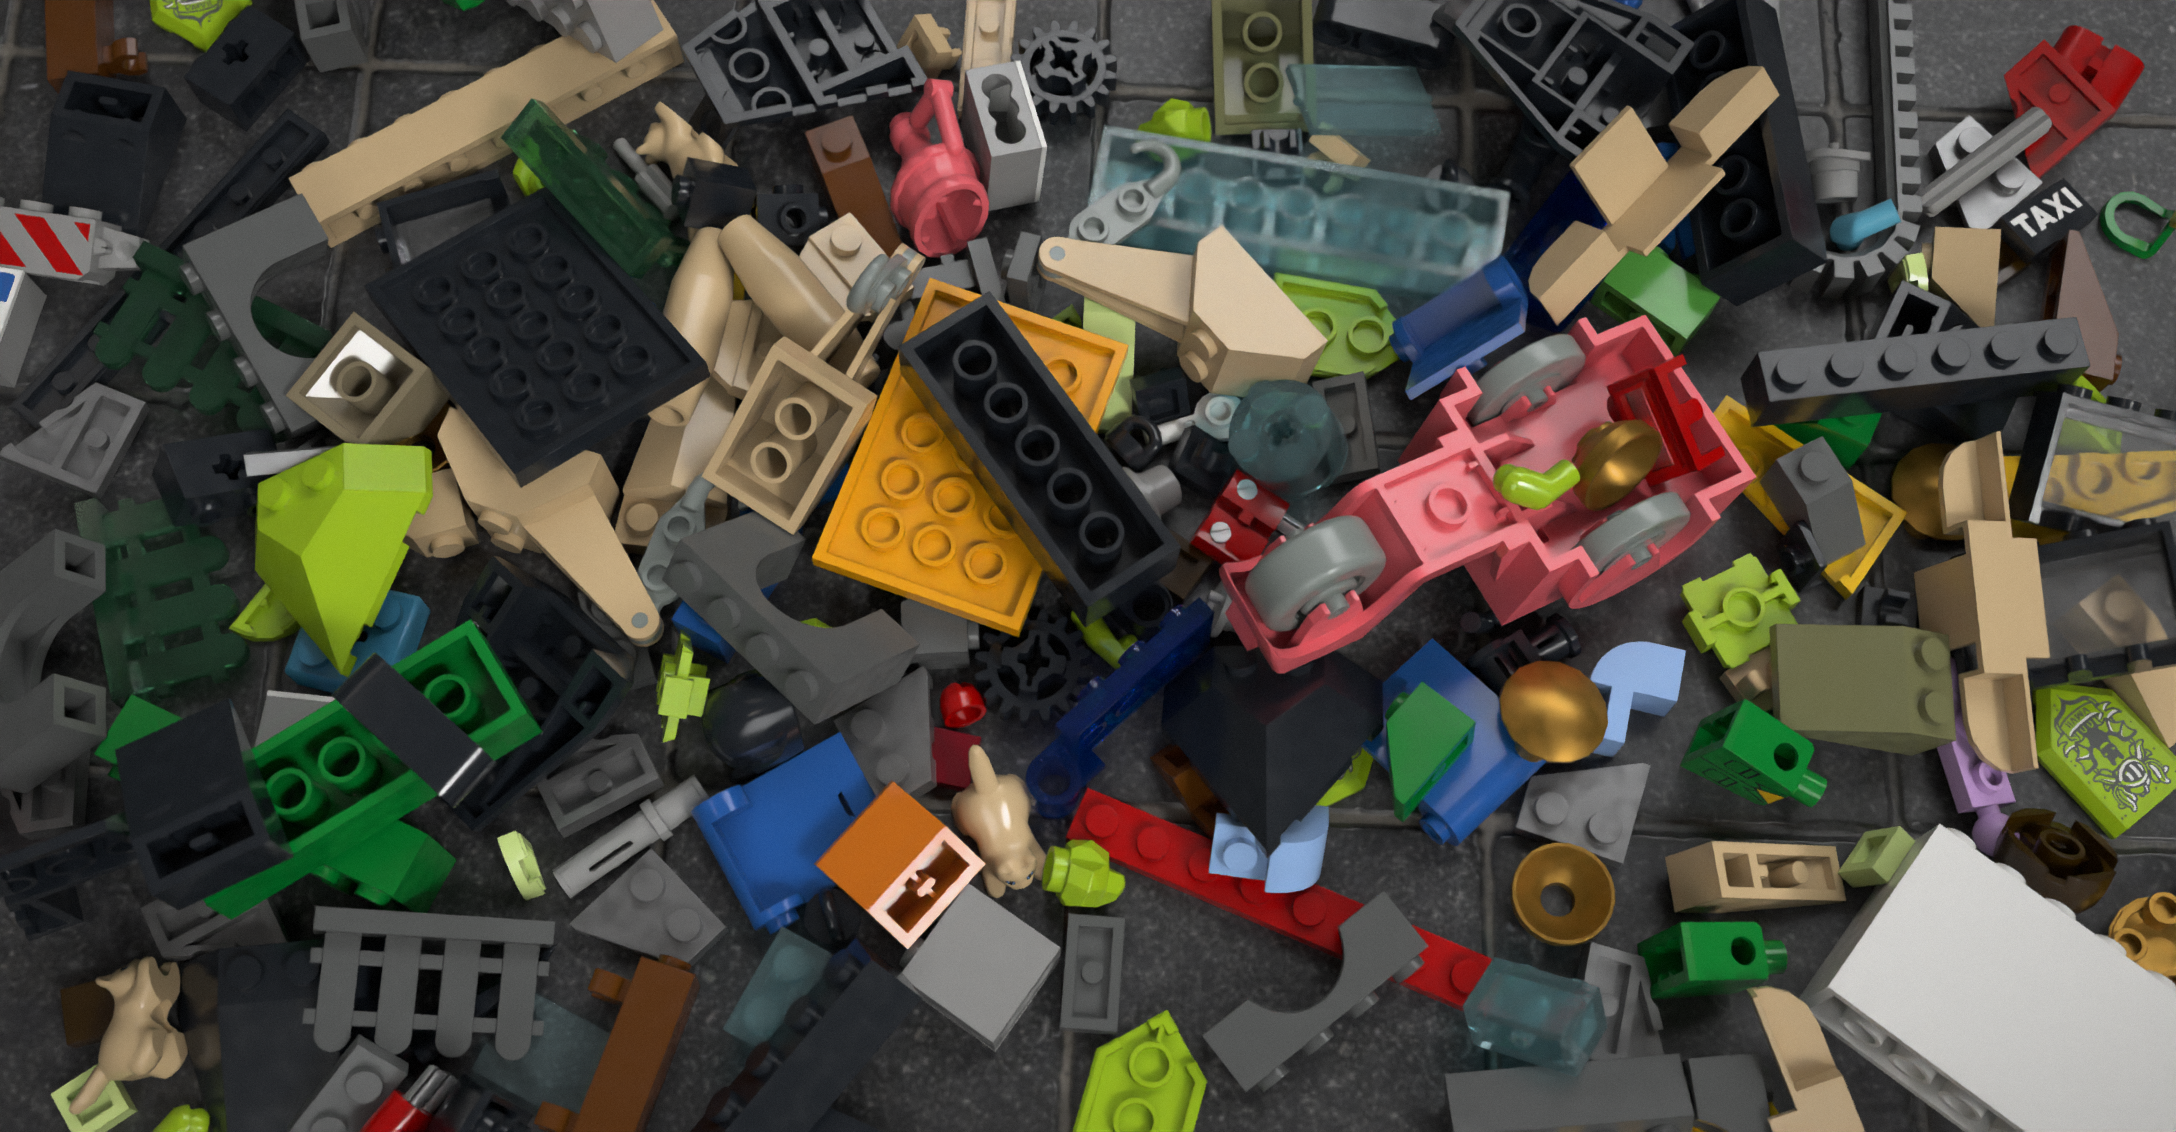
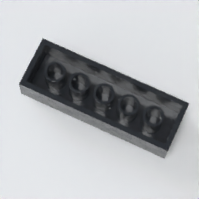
(1763, 214)
(1038, 458)

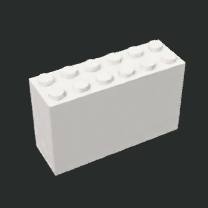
(1999, 1001)

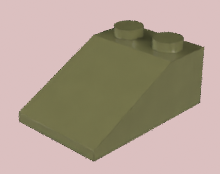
(1249, 61)
(1864, 685)

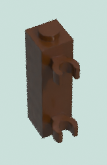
(83, 41)
(637, 1051)

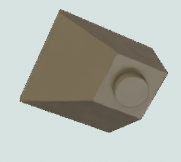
(368, 387)

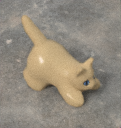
(675, 141)
(996, 817)
(139, 1036)

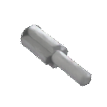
(650, 179)

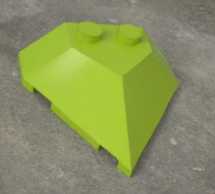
(336, 535)

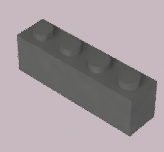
(1605, 1097)

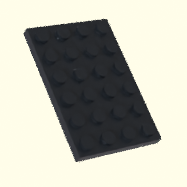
(536, 335)

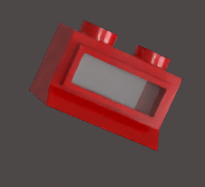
(1651, 398)

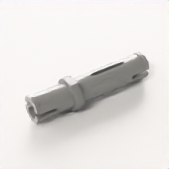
(645, 827)

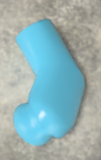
(1851, 229)

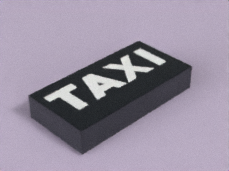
(2044, 220)

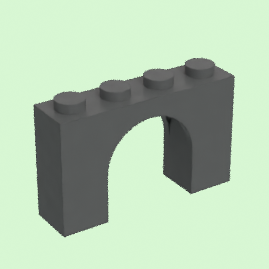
(229, 273)
(812, 666)
(61, 717)

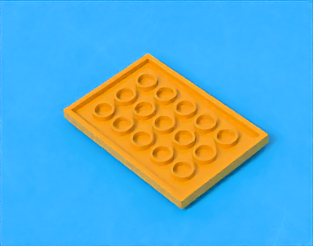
(915, 510)

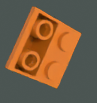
(899, 864)

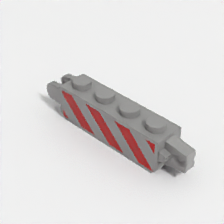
(64, 246)

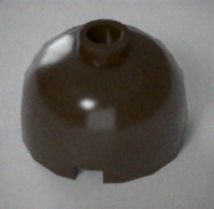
(2057, 860)

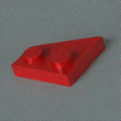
(2064, 95)

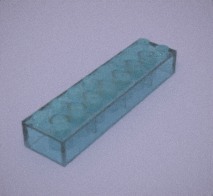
(1313, 214)

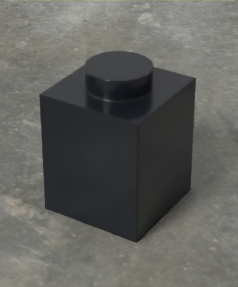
(712, 193)

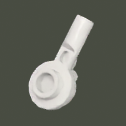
(1211, 414)

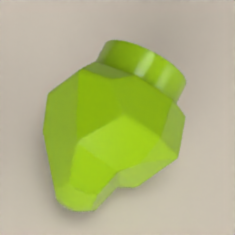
(1180, 120)
(1081, 875)

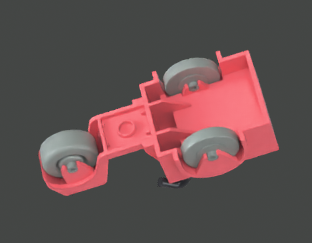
(1443, 512)

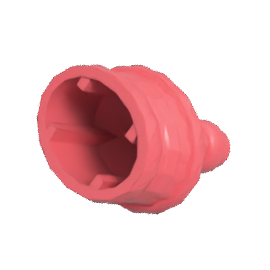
(939, 183)

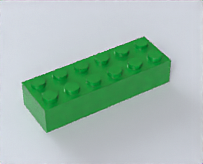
(343, 784)
(390, 869)

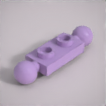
(1973, 782)

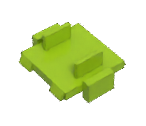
(1737, 609)
(680, 687)

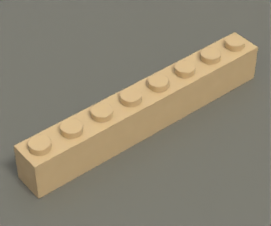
(466, 127)

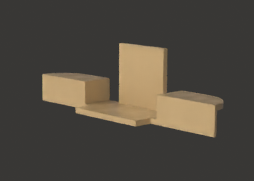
(1640, 191)
(1988, 601)
(1804, 1065)

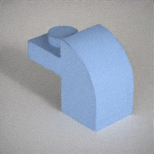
(1636, 678)
(1288, 869)

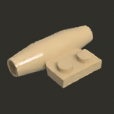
(809, 290)
(724, 331)

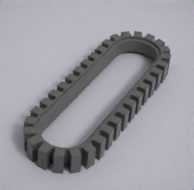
(1894, 155)

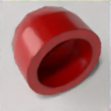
(961, 705)

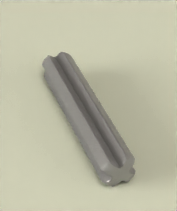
(1984, 161)

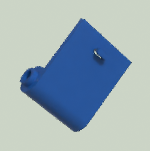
(1461, 326)
(1484, 772)
(780, 826)

